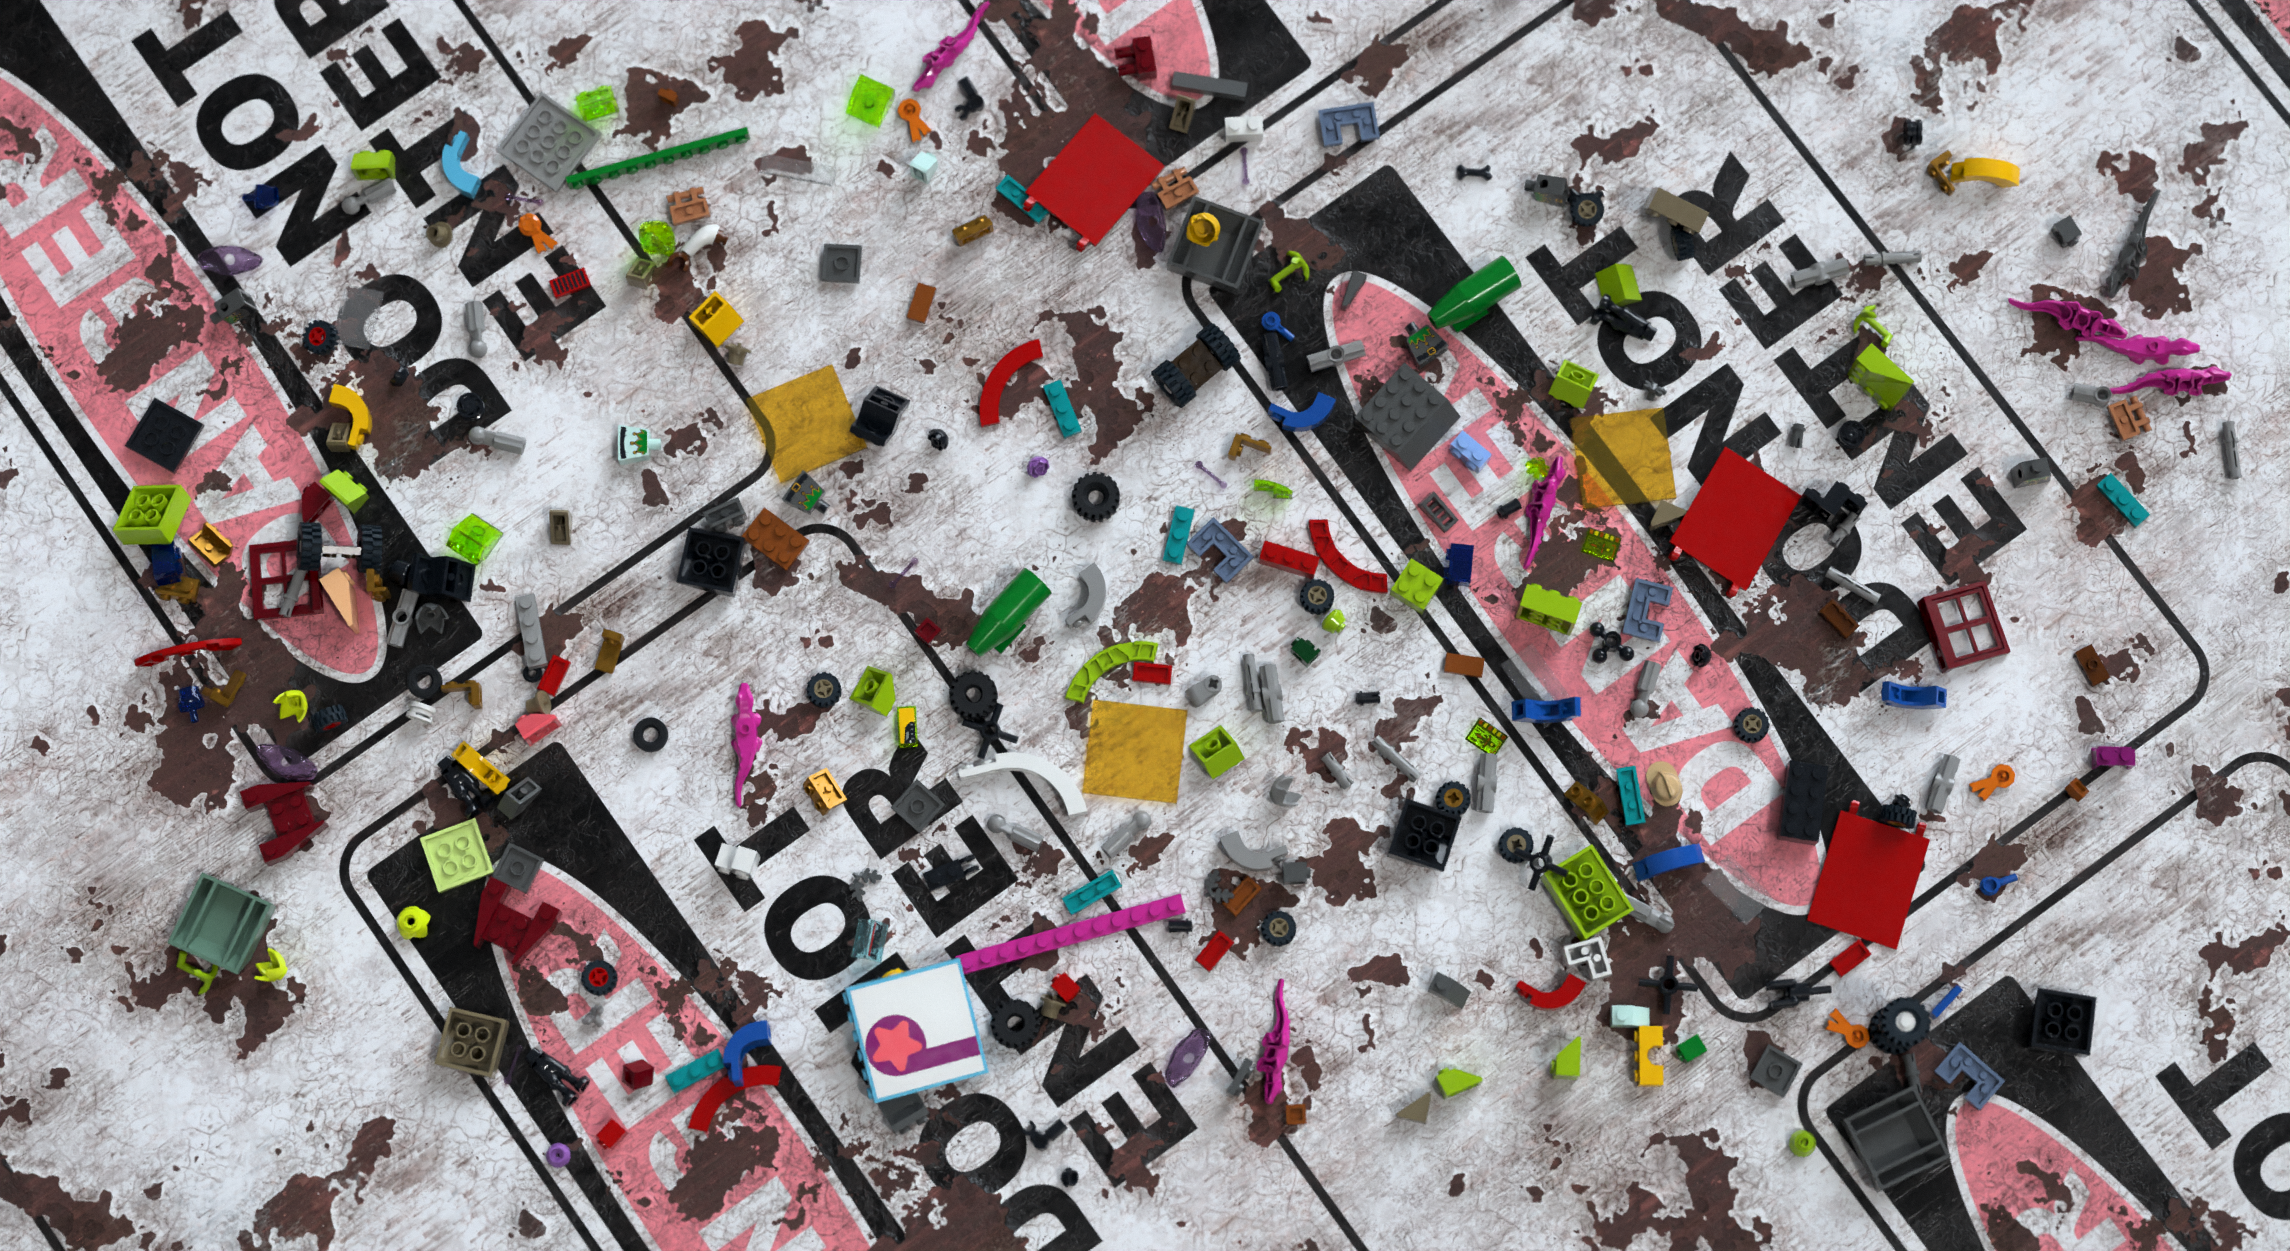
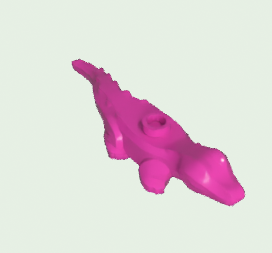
(948, 51)
(2073, 315)
(2146, 348)
(2176, 380)
(1542, 505)
(746, 738)
(1276, 1048)

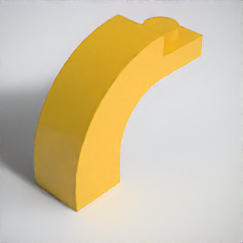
(1986, 169)
(362, 422)
(480, 768)

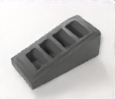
(1355, 284)
(1433, 516)

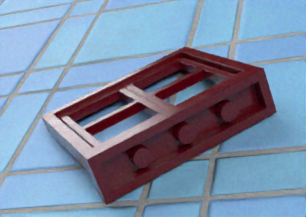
(315, 587)
(1939, 633)

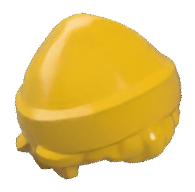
(1203, 229)

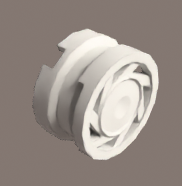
(421, 712)

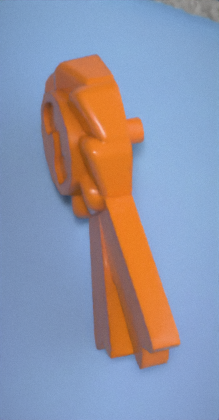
(910, 111)
(531, 226)
(2001, 776)
(1855, 1035)

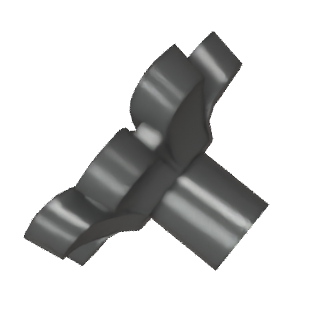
(1653, 390)

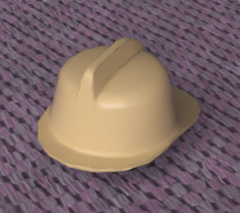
(1664, 783)

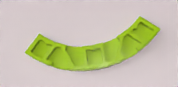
(1105, 661)

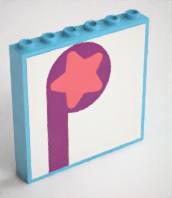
(915, 1030)

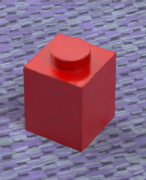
(1065, 987)
(611, 1135)

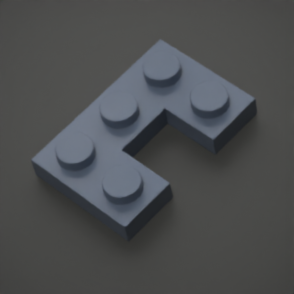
(1358, 114)
(1236, 554)
(1636, 622)
(1985, 1078)

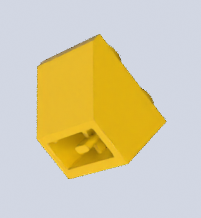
(716, 319)

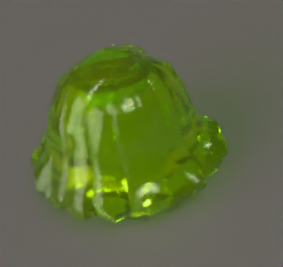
(657, 238)

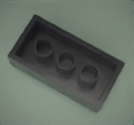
(1802, 802)

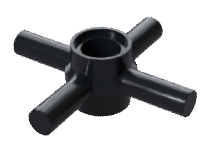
(989, 738)
(1548, 862)
(1676, 985)

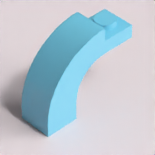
(461, 180)

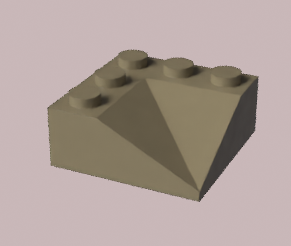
(1676, 210)
(472, 1042)

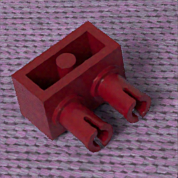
(1144, 63)

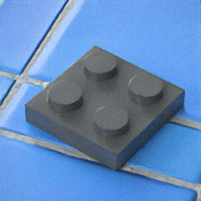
(842, 263)
(918, 806)
(518, 868)
(1775, 1071)
(1243, 1073)

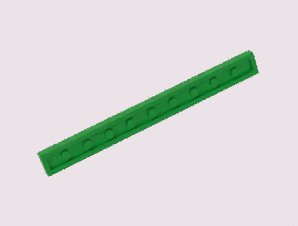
(653, 159)

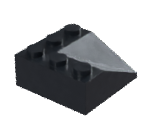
(712, 561)
(1424, 836)
(2062, 1023)

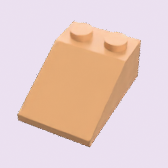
(341, 591)

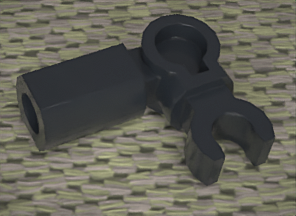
(975, 103)
(1042, 1141)

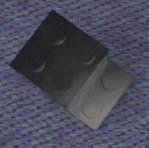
(879, 416)
(1835, 499)
(441, 577)

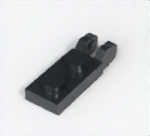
(949, 873)

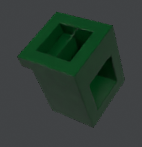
(1304, 651)

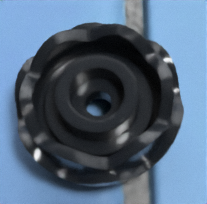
(400, 376)
(938, 439)
(1701, 655)

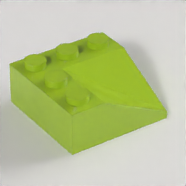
(1880, 377)
(152, 514)
(1549, 609)

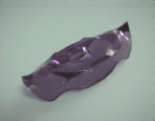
(1149, 206)
(214, 260)
(301, 768)
(1195, 1043)

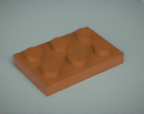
(775, 539)

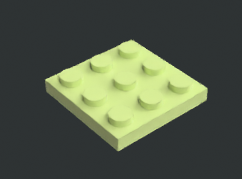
(457, 855)

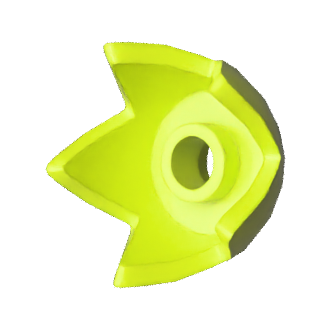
(292, 703)
(418, 929)
(273, 969)

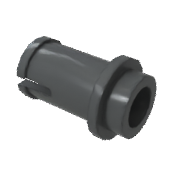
(1797, 435)

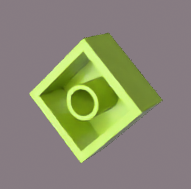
(1416, 586)

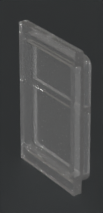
(358, 316)
(1737, 889)

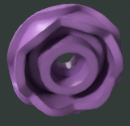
(1037, 466)
(560, 1161)

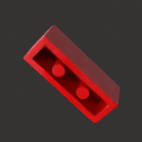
(1289, 560)

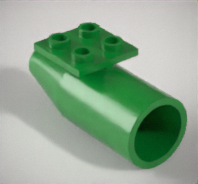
(1474, 295)
(1007, 613)

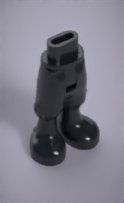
(1625, 321)
(461, 783)
(553, 1072)

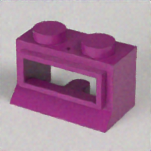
(2113, 757)

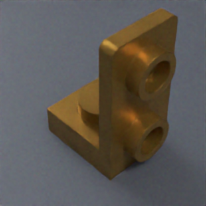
(1934, 170)
(1245, 439)
(609, 651)
(228, 694)
(474, 696)
(1587, 801)

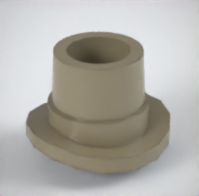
(440, 234)
(736, 353)
(539, 704)
(1051, 1005)

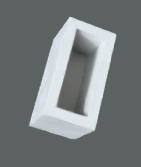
(1243, 129)

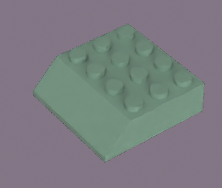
(221, 924)

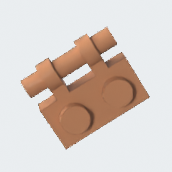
(1177, 193)
(690, 210)
(2124, 420)

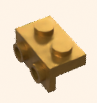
(211, 545)

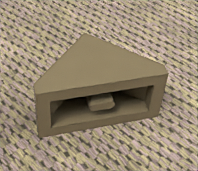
(1183, 113)
(640, 273)
(338, 437)
(1666, 514)
(560, 526)
(1417, 1110)

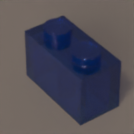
(166, 563)
(1459, 564)

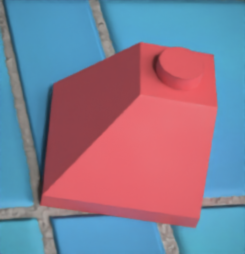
(536, 726)

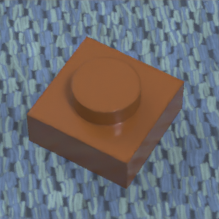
(668, 96)
(2076, 789)
(1296, 1114)

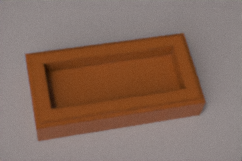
(921, 303)
(1464, 665)
(1243, 895)

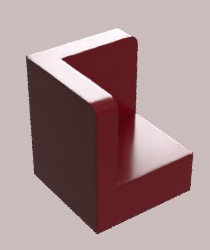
(927, 632)
(638, 1074)

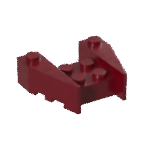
(289, 815)
(509, 927)

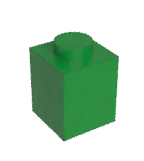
(1690, 1049)

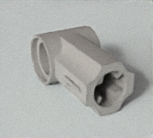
(2089, 393)

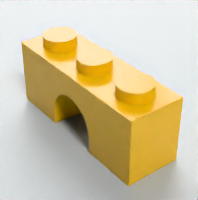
(1646, 1038)

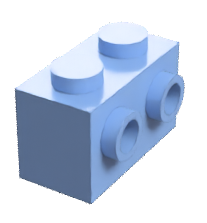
(1470, 452)

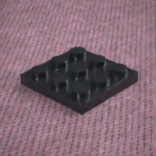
(164, 435)

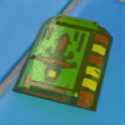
(1601, 544)
(1486, 737)

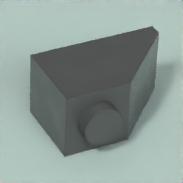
(519, 798)
(1449, 990)

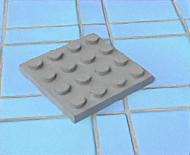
(549, 142)

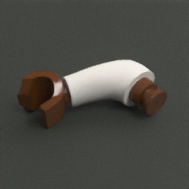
(704, 236)

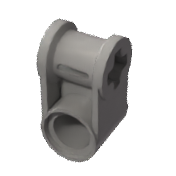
(1201, 693)

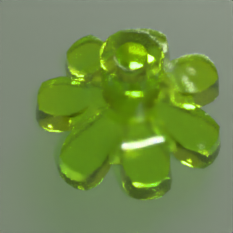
(1537, 467)

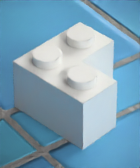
(738, 860)
(1589, 952)

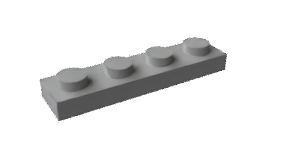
(531, 631)

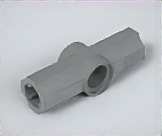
(1820, 273)
(1324, 360)
(399, 629)
(1272, 693)
(1486, 783)
(1942, 783)

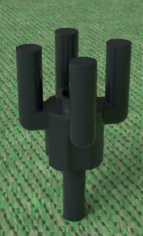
(1793, 993)

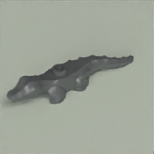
(2133, 251)

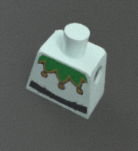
(635, 444)

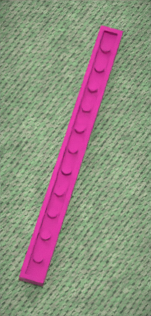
(1072, 934)

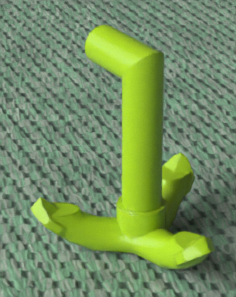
(1296, 262)
(1869, 317)
(204, 976)

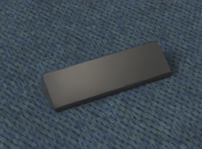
(1209, 86)

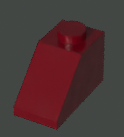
(314, 502)

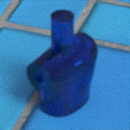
(263, 196)
(190, 701)

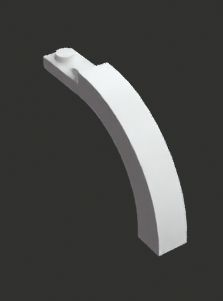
(1036, 766)

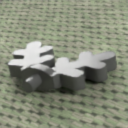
(856, 885)
(1218, 895)

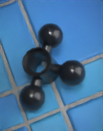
(1600, 655)

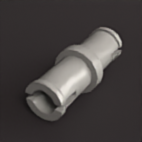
(1843, 529)
(1337, 770)

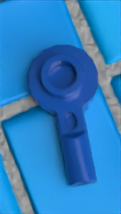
(1271, 322)
(1990, 885)

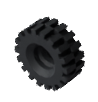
(1091, 483)
(977, 709)
(1020, 1038)

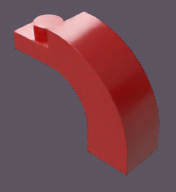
(1552, 1000)

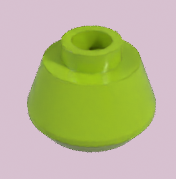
(1334, 622)
(1800, 1148)

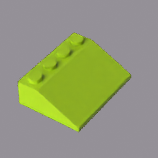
(1588, 894)

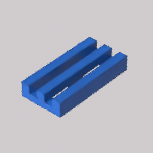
(1943, 1004)

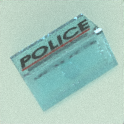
(869, 940)

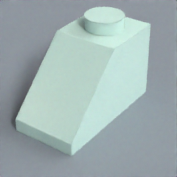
(923, 167)
(1628, 1016)

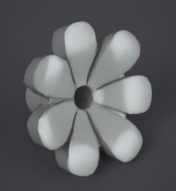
(594, 1017)

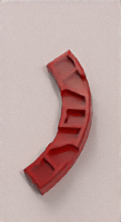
(1001, 375)
(1340, 565)
(162, 655)
(724, 1089)

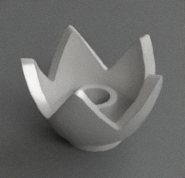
(1279, 792)

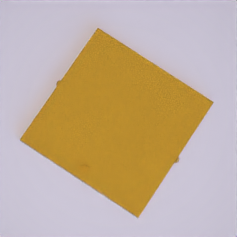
(805, 423)
(1623, 458)
(1135, 751)

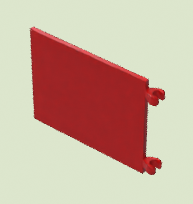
(1094, 180)
(1734, 520)
(1868, 878)

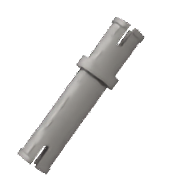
(1892, 258)
(2230, 441)
(1852, 585)
(291, 596)
(1252, 683)
(1391, 754)

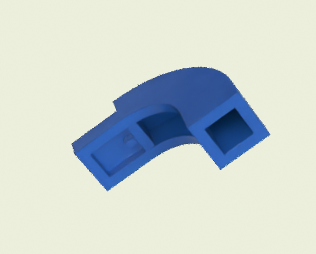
(1306, 419)
(1913, 697)
(1546, 711)
(1668, 860)
(743, 1041)

